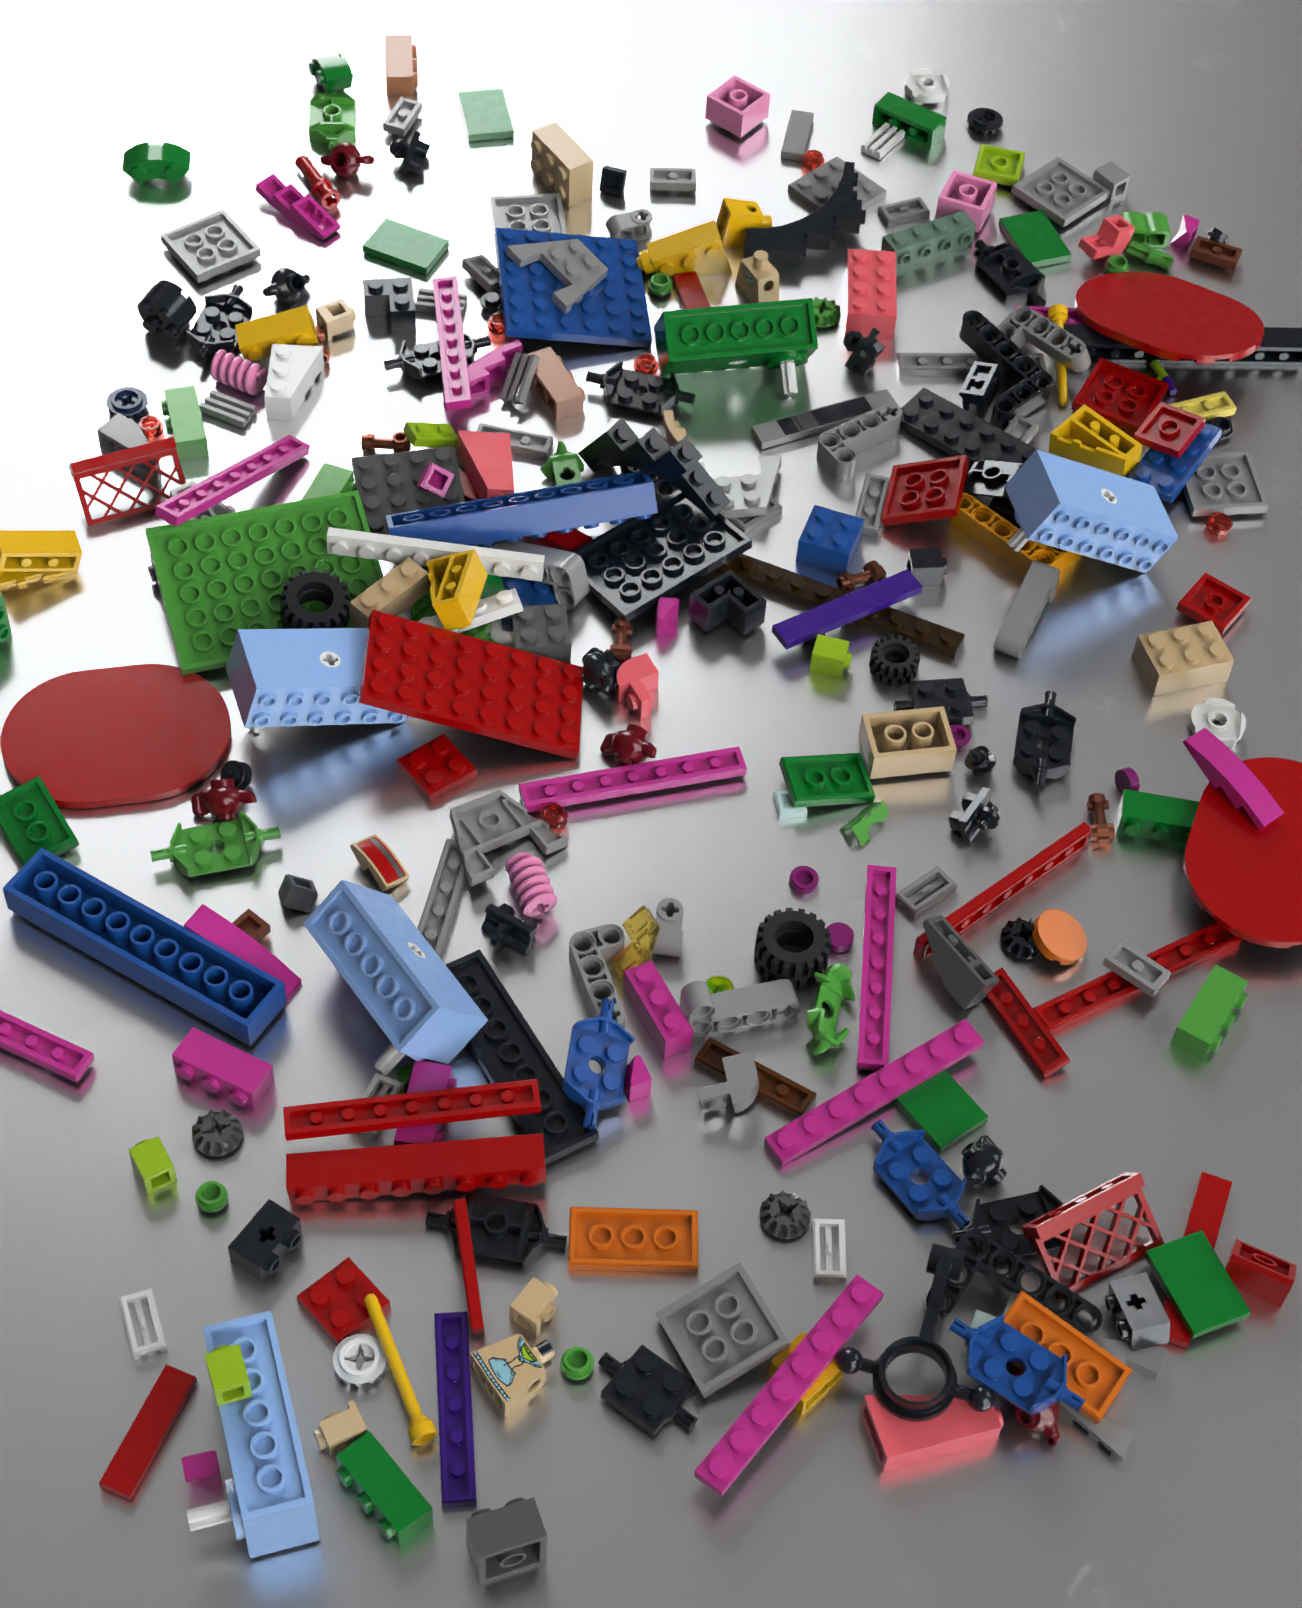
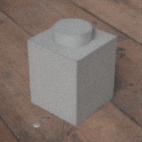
(1113, 179)

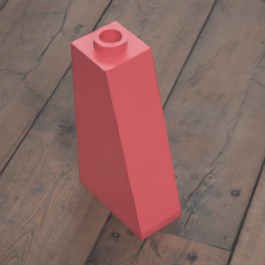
(487, 461)
(910, 1442)

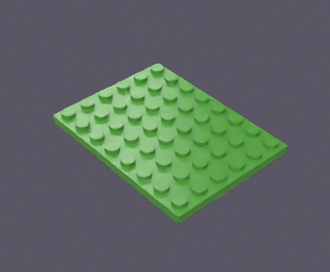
(232, 568)

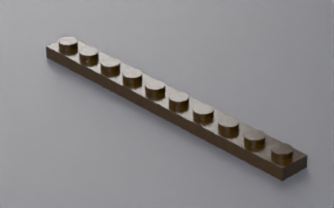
(815, 593)

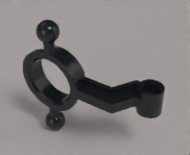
(945, 1265)

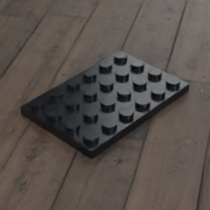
(658, 555)

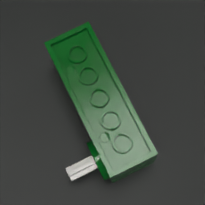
(738, 337)

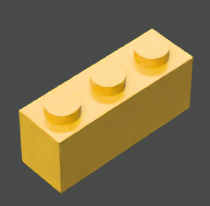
(287, 327)

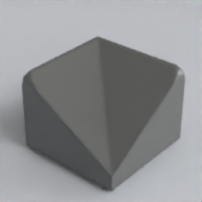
(298, 893)

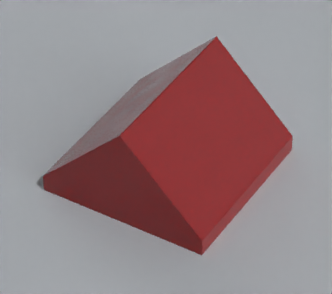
(1260, 1273)

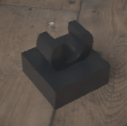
(613, 180)

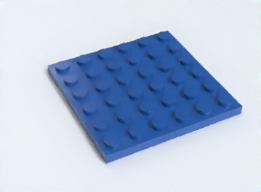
(608, 314)

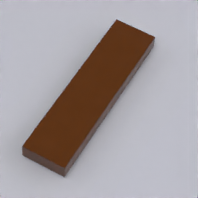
(773, 1087)

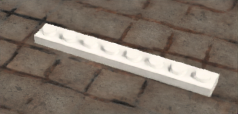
(397, 549)

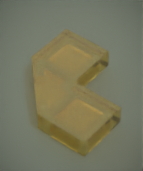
(643, 932)

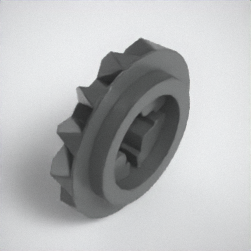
(207, 1142)
(782, 1226)

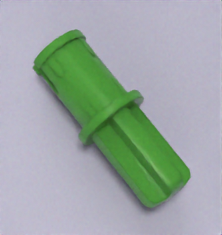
(1150, 255)

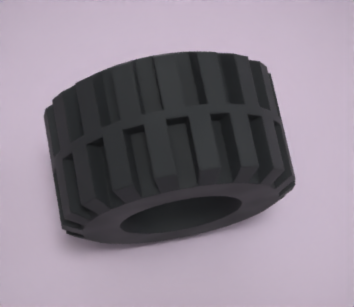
(317, 587)
(794, 929)

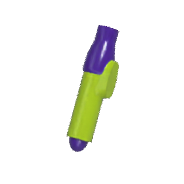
(1163, 376)

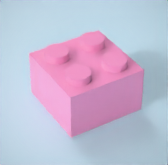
(737, 106)
(968, 194)

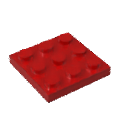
(1120, 394)
(925, 490)

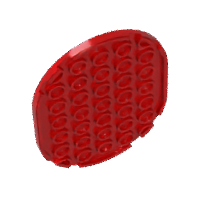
(1169, 317)
(117, 735)
(1248, 874)

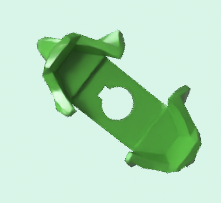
(562, 461)
(832, 989)

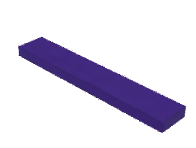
(846, 609)
(455, 1410)

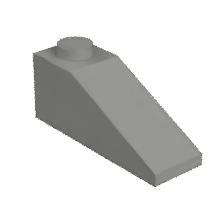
(125, 433)

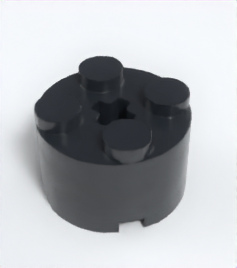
(166, 309)

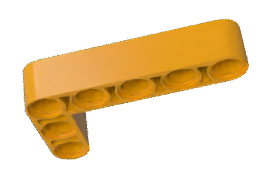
(994, 532)

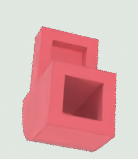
(1110, 240)
(634, 683)

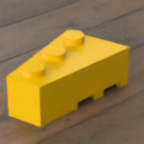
(690, 251)
(1095, 442)
(37, 554)
(456, 587)

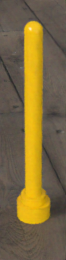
(1059, 314)
(420, 1428)

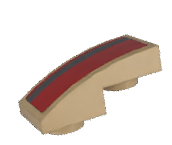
(671, 429)
(380, 859)

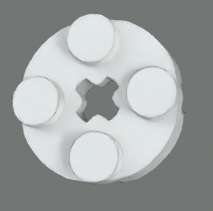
(934, 92)
(1222, 710)

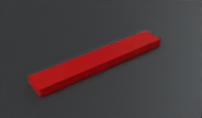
(1204, 1215)

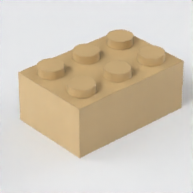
(562, 164)
(1182, 658)
(907, 742)

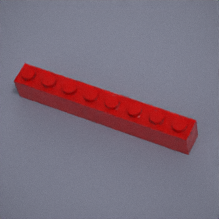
(415, 1168)

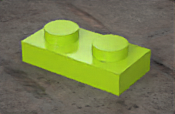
(430, 434)

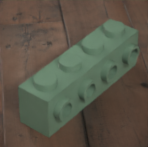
(930, 239)

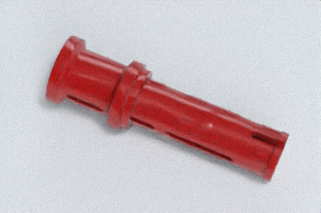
(321, 186)

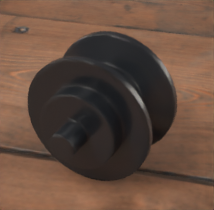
(980, 761)
(239, 771)

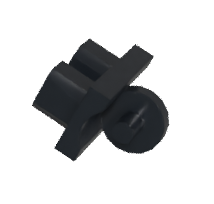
(412, 154)
(863, 349)
(977, 816)
(508, 929)

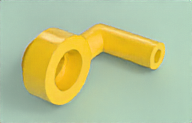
(644, 262)

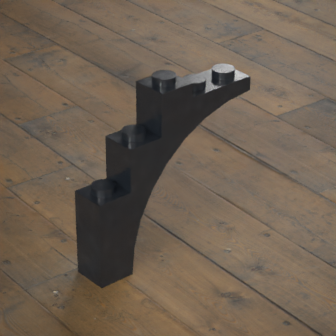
(815, 231)
(651, 453)

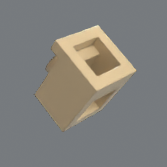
(335, 318)
(533, 1306)
(340, 1430)

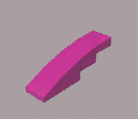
(297, 208)
(491, 368)
(1234, 777)
(234, 940)

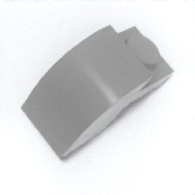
(740, 1087)

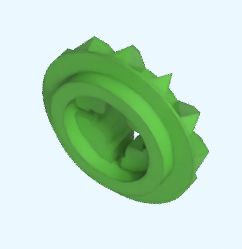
(830, 315)

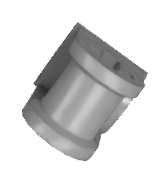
(630, 226)
(669, 918)

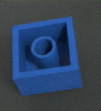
(829, 540)

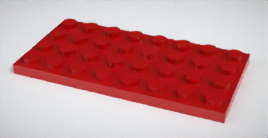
(472, 684)

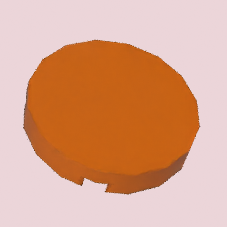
(1059, 936)

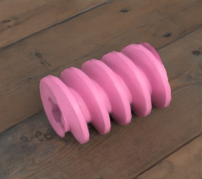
(238, 372)
(530, 884)

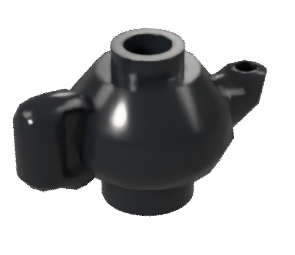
(287, 285)
(600, 668)
(983, 1162)

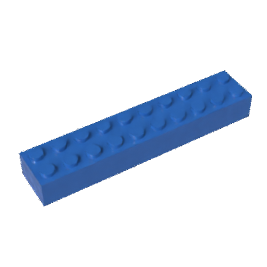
(531, 512)
(146, 946)

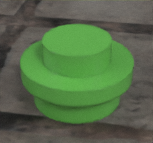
(1116, 263)
(660, 284)
(211, 1197)
(577, 1363)

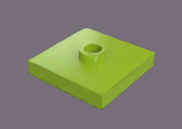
(999, 164)

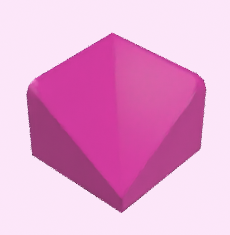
(1186, 233)
(435, 480)
(667, 616)
(637, 1080)
(203, 1468)

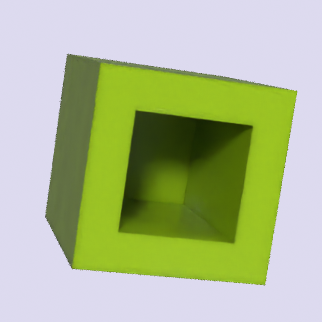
(830, 656)
(152, 1164)
(228, 1374)

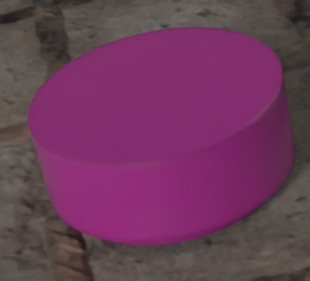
(961, 737)
(1126, 779)
(803, 880)
(841, 937)

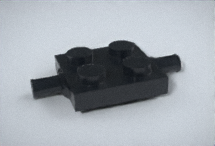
(946, 693)
(648, 1390)

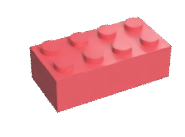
(870, 292)

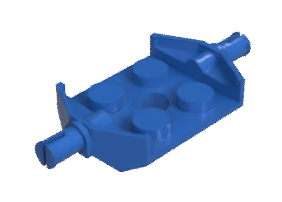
(607, 1044)
(910, 1154)
(996, 1345)

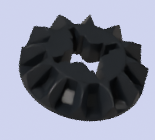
(992, 118)
(1016, 945)

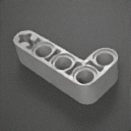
(1029, 326)
(840, 445)
(561, 569)
(1026, 608)
(593, 961)
(737, 1007)

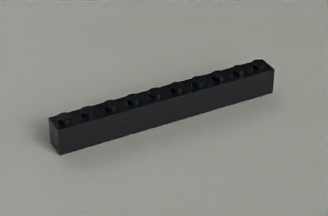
(1278, 348)

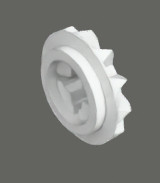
(349, 1349)

